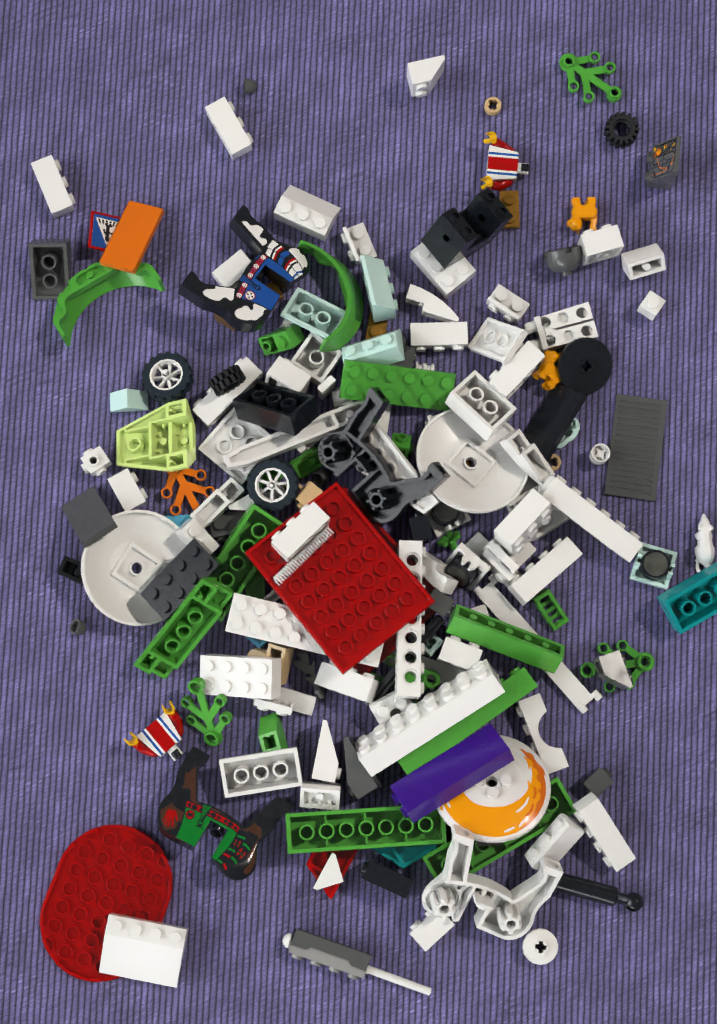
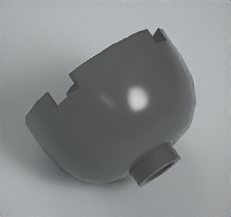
(564, 259)

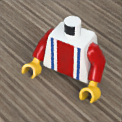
(501, 164)
(161, 735)

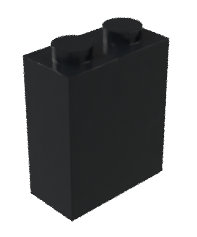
(386, 878)

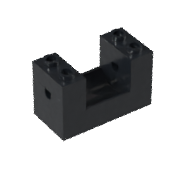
(464, 232)

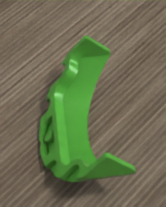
(93, 283)
(351, 295)

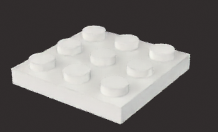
(227, 437)

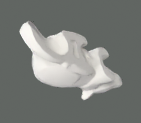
(704, 550)

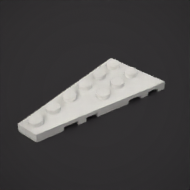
(400, 465)

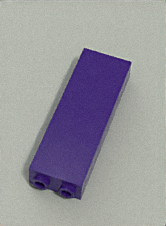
(451, 773)

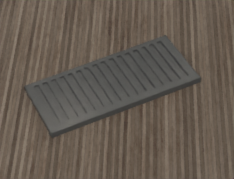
(635, 447)

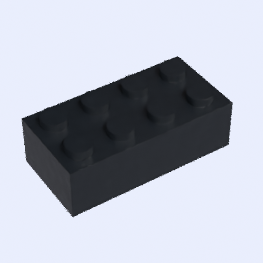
(276, 407)
(180, 577)

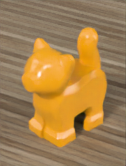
(582, 212)
(548, 370)

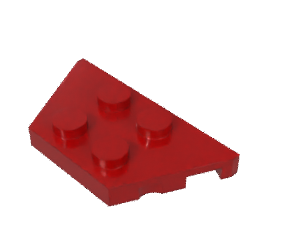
(319, 859)

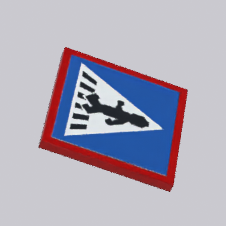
(101, 230)

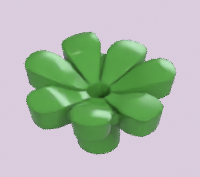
(449, 540)

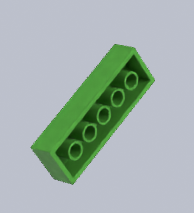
(249, 530)

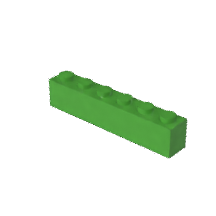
(505, 638)

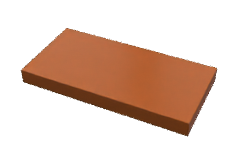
(132, 237)

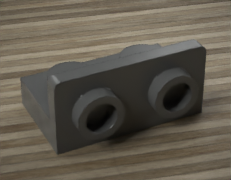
(224, 525)

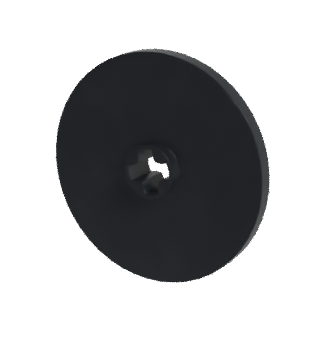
(577, 353)

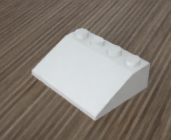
(143, 949)

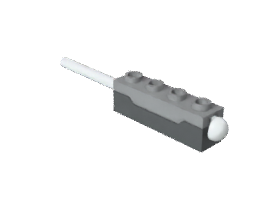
(341, 958)

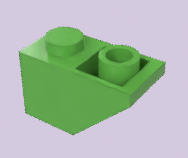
(281, 339)
(271, 733)

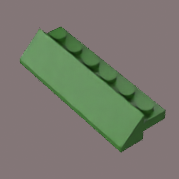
(185, 628)

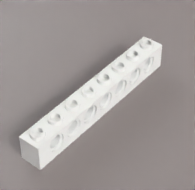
(404, 689)

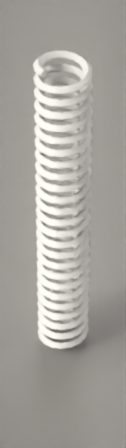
(301, 553)

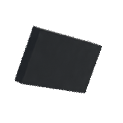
(554, 419)

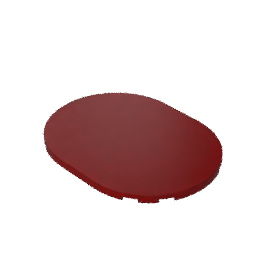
(99, 875)

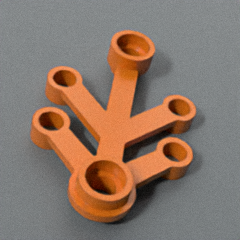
(185, 488)

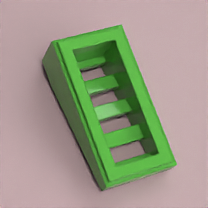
(544, 612)

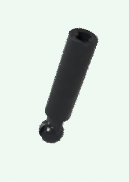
(598, 892)

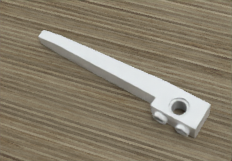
(280, 442)

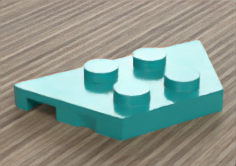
(405, 855)

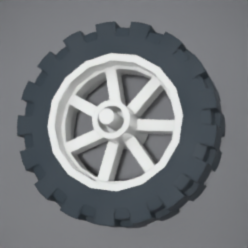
(174, 392)
(270, 503)

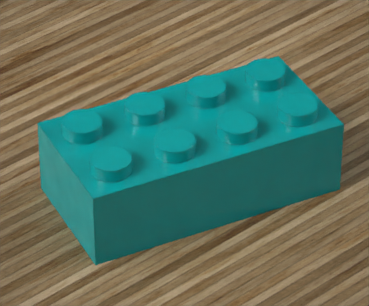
(691, 600)

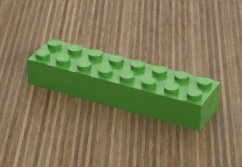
(515, 688)
(360, 830)
(486, 854)

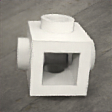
(95, 455)

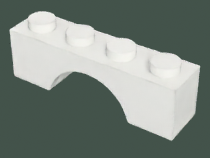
(531, 711)

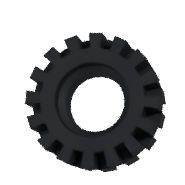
(621, 140)
(227, 380)

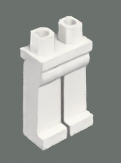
(562, 327)

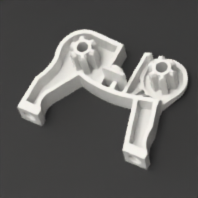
(500, 910)

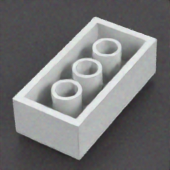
(241, 675)

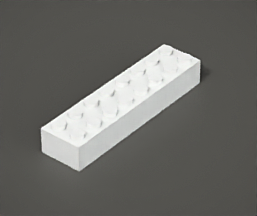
(276, 624)
(428, 717)

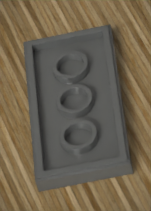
(89, 517)

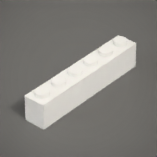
(590, 518)

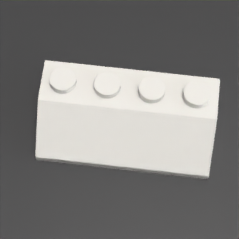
(260, 772)

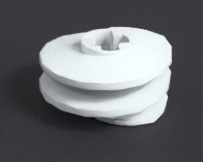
(546, 954)

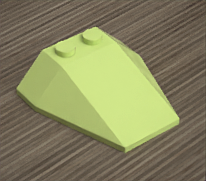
(159, 439)

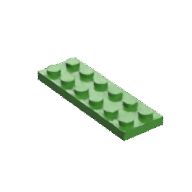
(399, 384)

